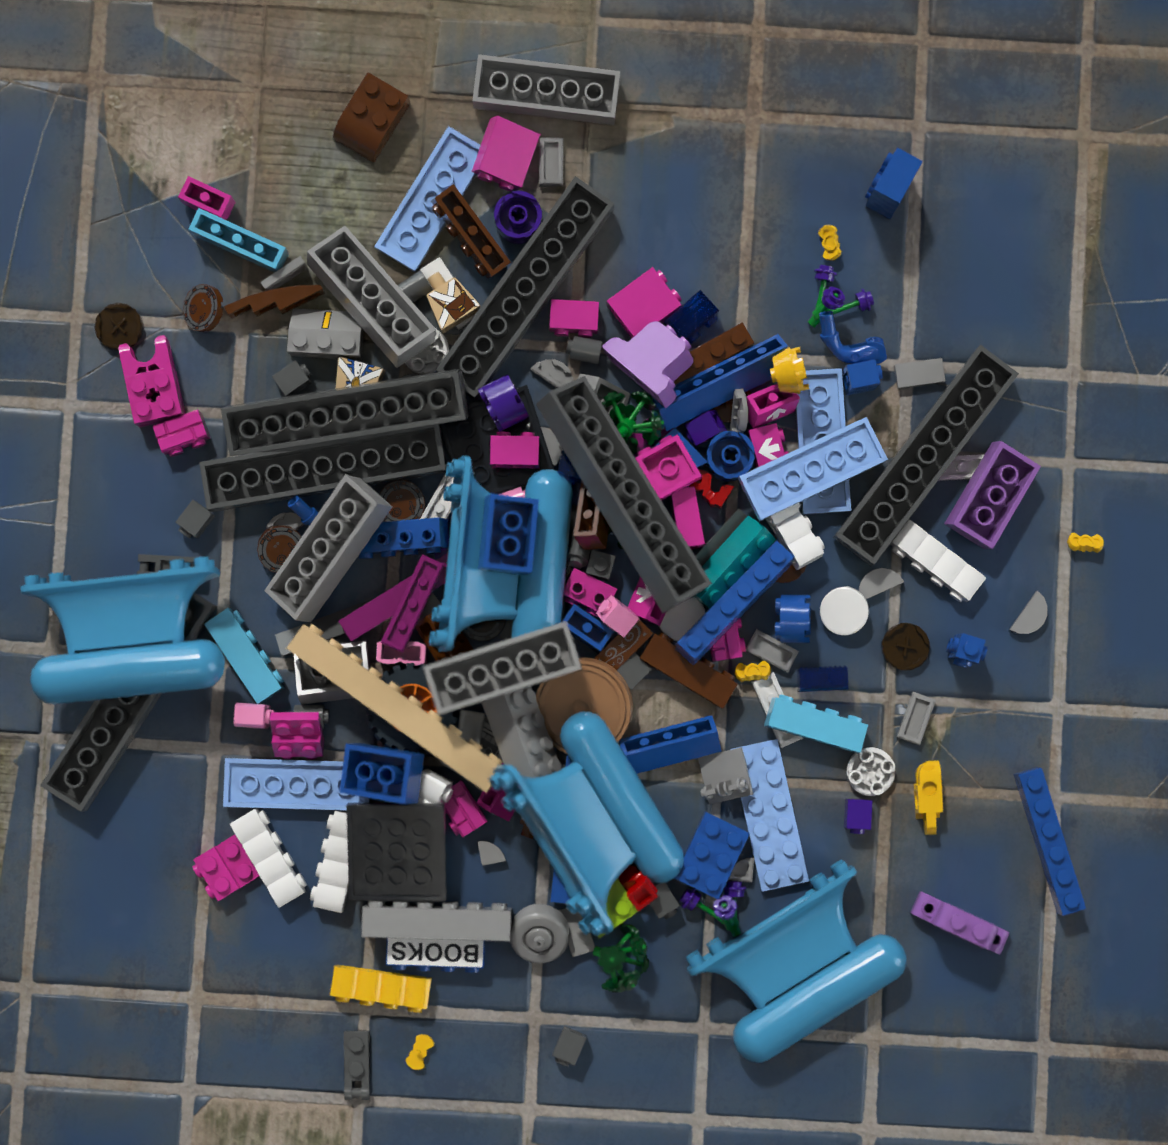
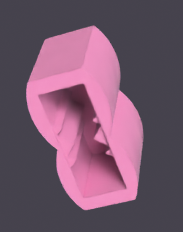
(414, 653)
(252, 715)

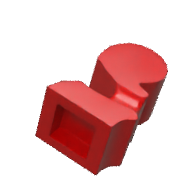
(714, 499)
(638, 887)

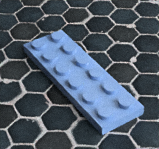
(414, 222)
(818, 415)
(812, 469)
(285, 784)
(772, 819)

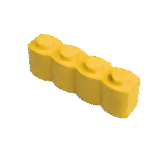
(380, 987)

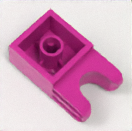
(152, 377)

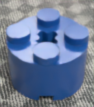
(731, 442)
(794, 618)

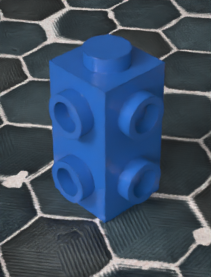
(966, 650)

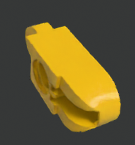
(928, 795)

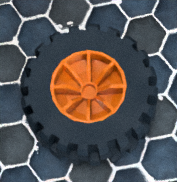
(413, 683)

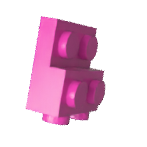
(668, 466)
(296, 734)
(225, 868)

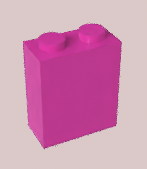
(505, 153)
(644, 301)
(687, 516)

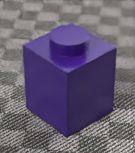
(704, 428)
(858, 815)

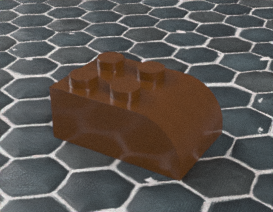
(371, 117)

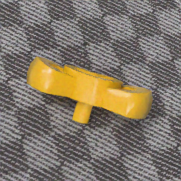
(830, 242)
(1085, 543)
(752, 671)
(420, 1047)

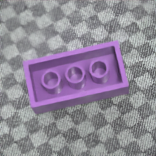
(992, 495)

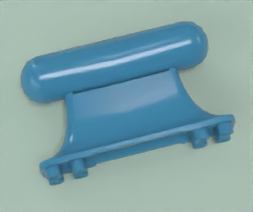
(482, 595)
(124, 634)
(592, 819)
(800, 967)

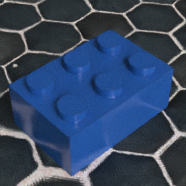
(892, 182)
(508, 534)
(382, 773)
(712, 855)

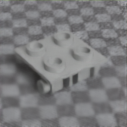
(725, 776)

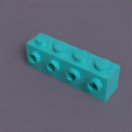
(734, 558)

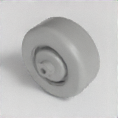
(539, 933)

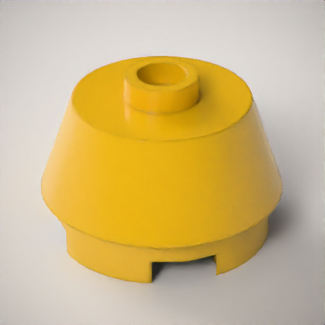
(789, 371)

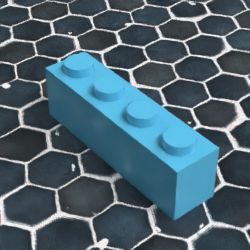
(238, 240)
(244, 655)
(815, 724)

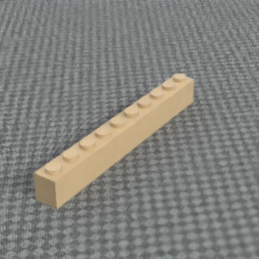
(393, 706)

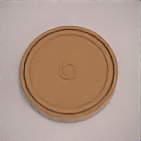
(592, 689)

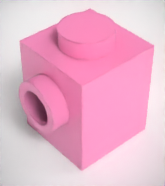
(617, 615)

